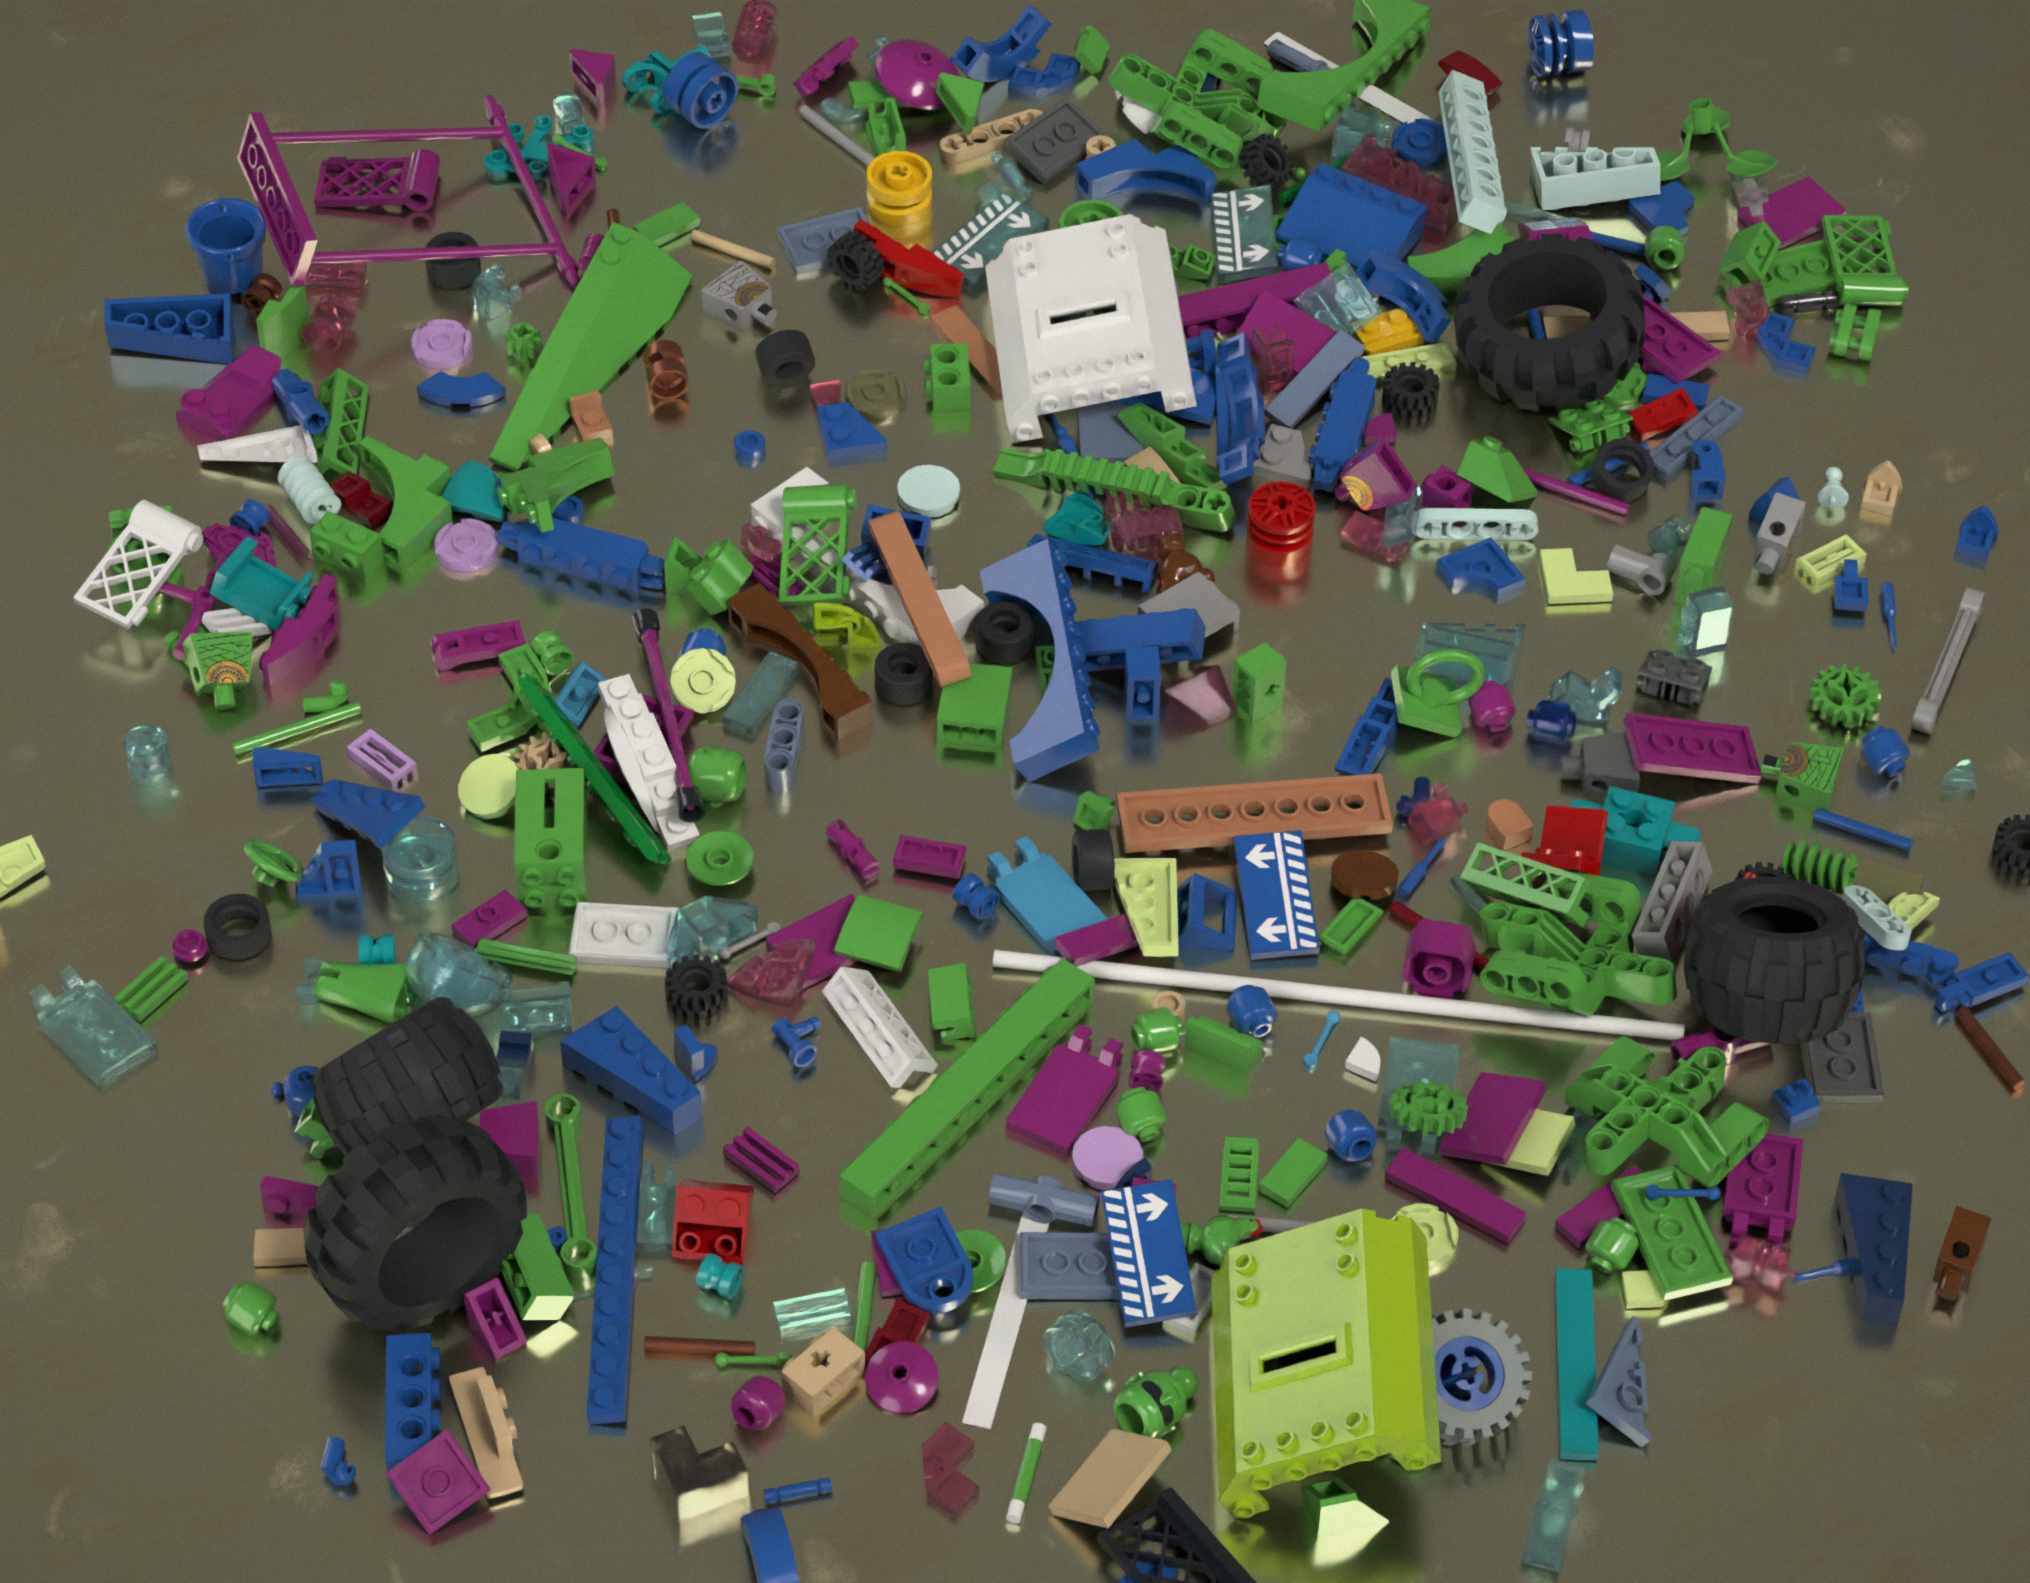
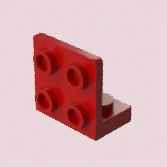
(1572, 839)

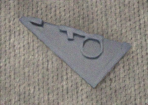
(1621, 1386)

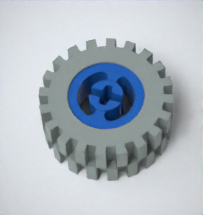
(1479, 1414)

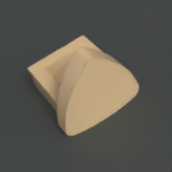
(1882, 488)

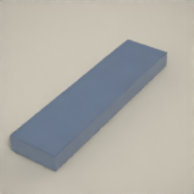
(1314, 380)
(1709, 424)

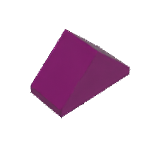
(594, 72)
(493, 1318)

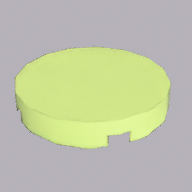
(702, 680)
(488, 786)
(1438, 1228)

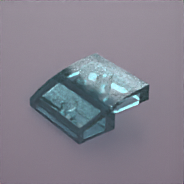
(1339, 301)

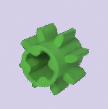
(523, 342)

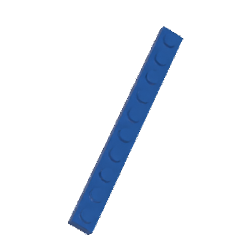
(615, 1271)

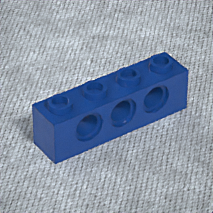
(407, 1356)

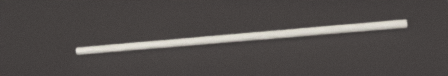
(1353, 997)

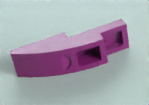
(302, 637)

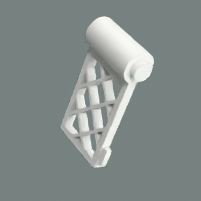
(153, 527)

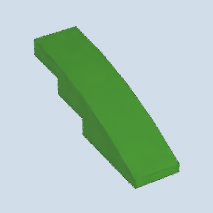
(1169, 442)

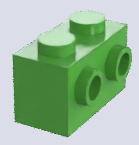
(346, 545)

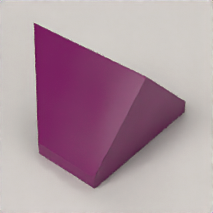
(569, 175)

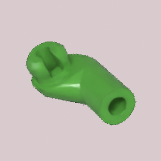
(333, 699)

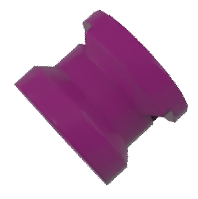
(1147, 1070)

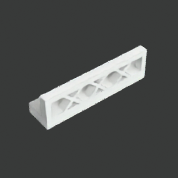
(877, 1025)

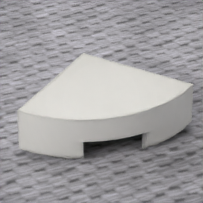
(1364, 1060)

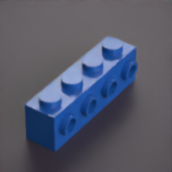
(1176, 633)

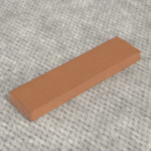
(982, 355)

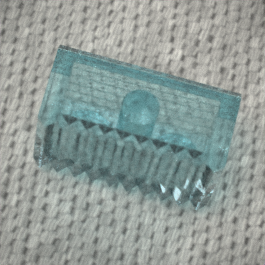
(1706, 621)

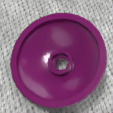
(911, 72)

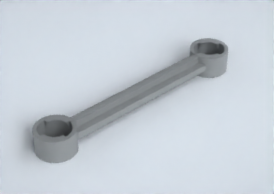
(1967, 616)

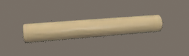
(732, 249)

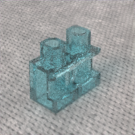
(1354, 127)

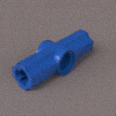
(300, 401)

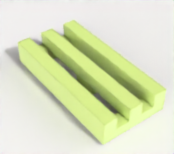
(1834, 561)

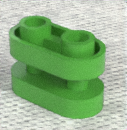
(1842, 338)

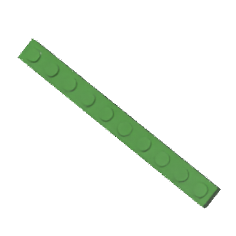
(965, 1087)

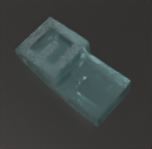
(711, 34)

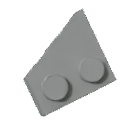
(1283, 457)

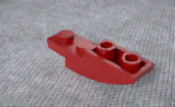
(913, 267)

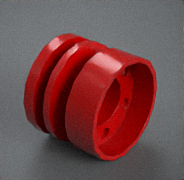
(1280, 524)

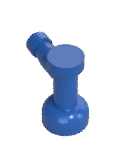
(801, 1051)

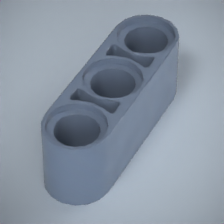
(784, 745)

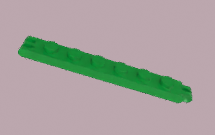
(599, 779)

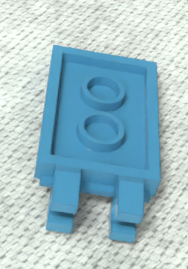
(1042, 895)

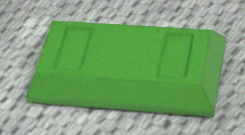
(1349, 925)

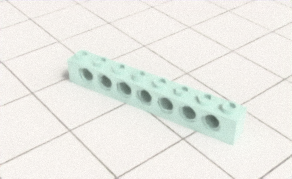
(1471, 152)

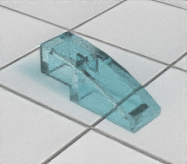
(1554, 1515)

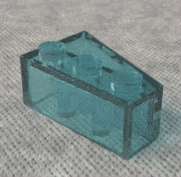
(1495, 647)

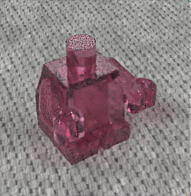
(1750, 305)
(1436, 817)

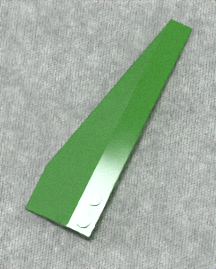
(611, 314)

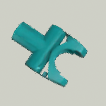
(660, 67)

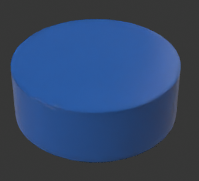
(749, 445)
(569, 510)

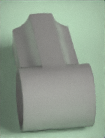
(1650, 572)

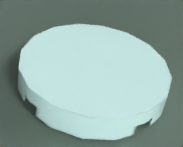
(928, 490)

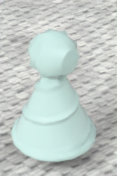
(1833, 493)

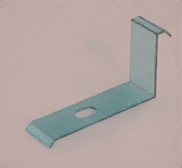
(306, 991)

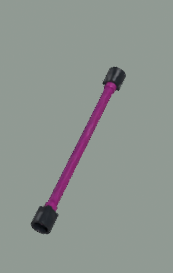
(689, 800)

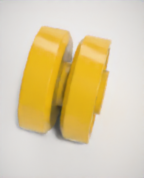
(899, 188)

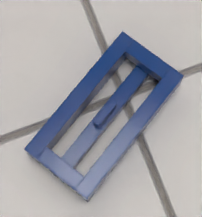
(860, 551)

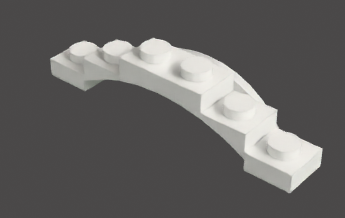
(644, 760)

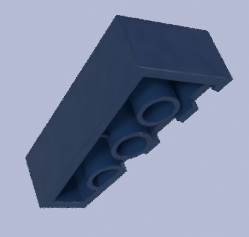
(1877, 1238)

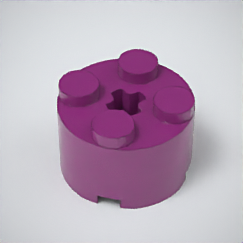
(1439, 958)

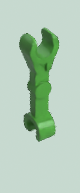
(761, 84)

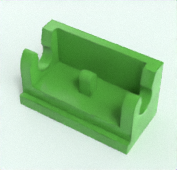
(885, 129)
(952, 1001)

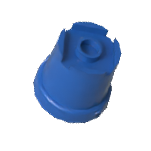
(227, 244)

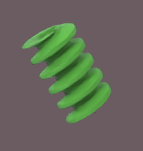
(1820, 868)

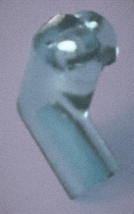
(840, 112)

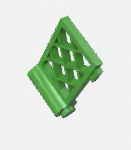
(1866, 285)
(816, 506)

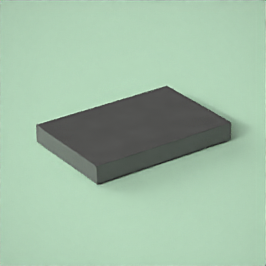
(1053, 140)
(1846, 1063)

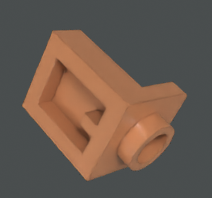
(589, 416)

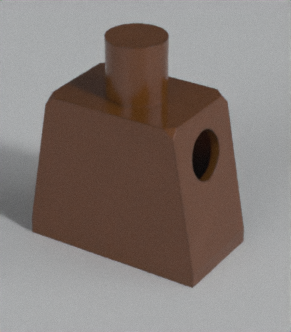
(1960, 1252)

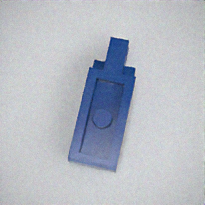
(1982, 983)

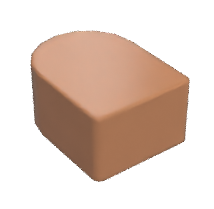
(1508, 824)

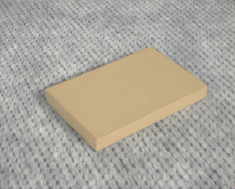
(1110, 1478)

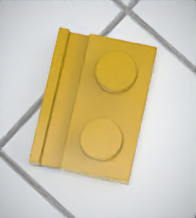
(1389, 333)

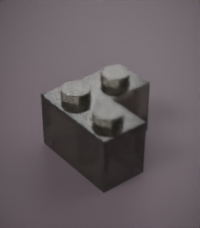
(697, 1480)

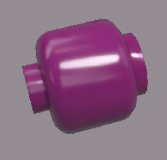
(1492, 706)
(758, 1403)

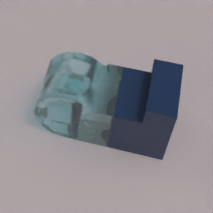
(514, 1062)

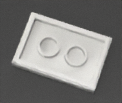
(621, 934)

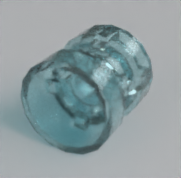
(1671, 535)

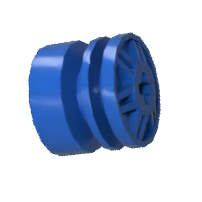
(1560, 43)

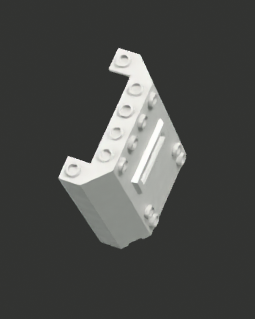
(1096, 356)

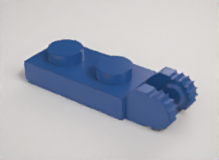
(1915, 959)

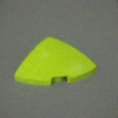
(841, 622)

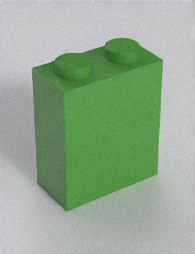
(1703, 553)
(976, 707)

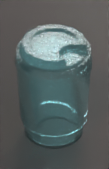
(568, 111)

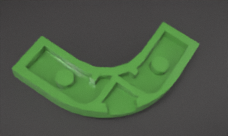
(515, 716)

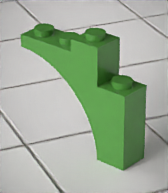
(1452, 265)
(553, 478)
(418, 500)

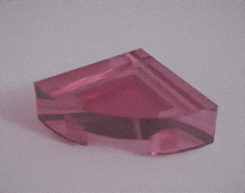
(825, 393)

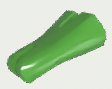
(368, 988)

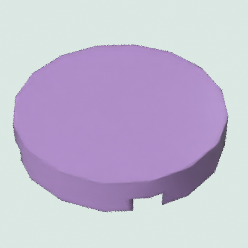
(441, 344)
(466, 545)
(1105, 1156)

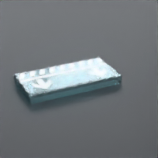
(1244, 233)
(985, 236)

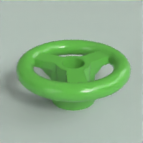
(271, 863)

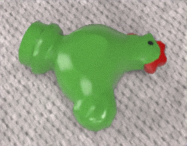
(1218, 1236)

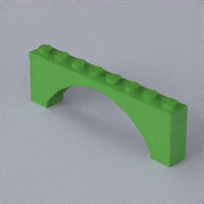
(1319, 96)

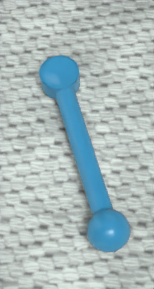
(1311, 1059)

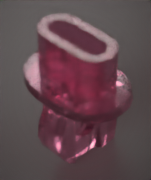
(758, 542)

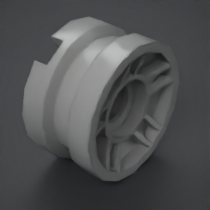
(1576, 140)

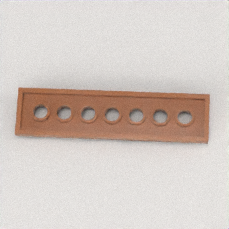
(1267, 798)

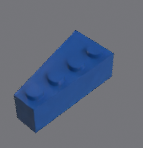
(173, 326)
(628, 1065)

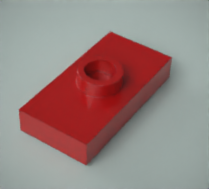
(1662, 414)

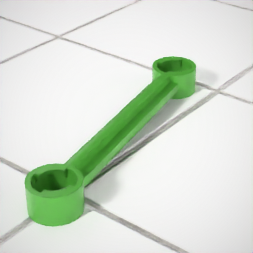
(571, 1186)

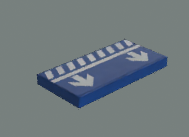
(1276, 895)
(1148, 1253)

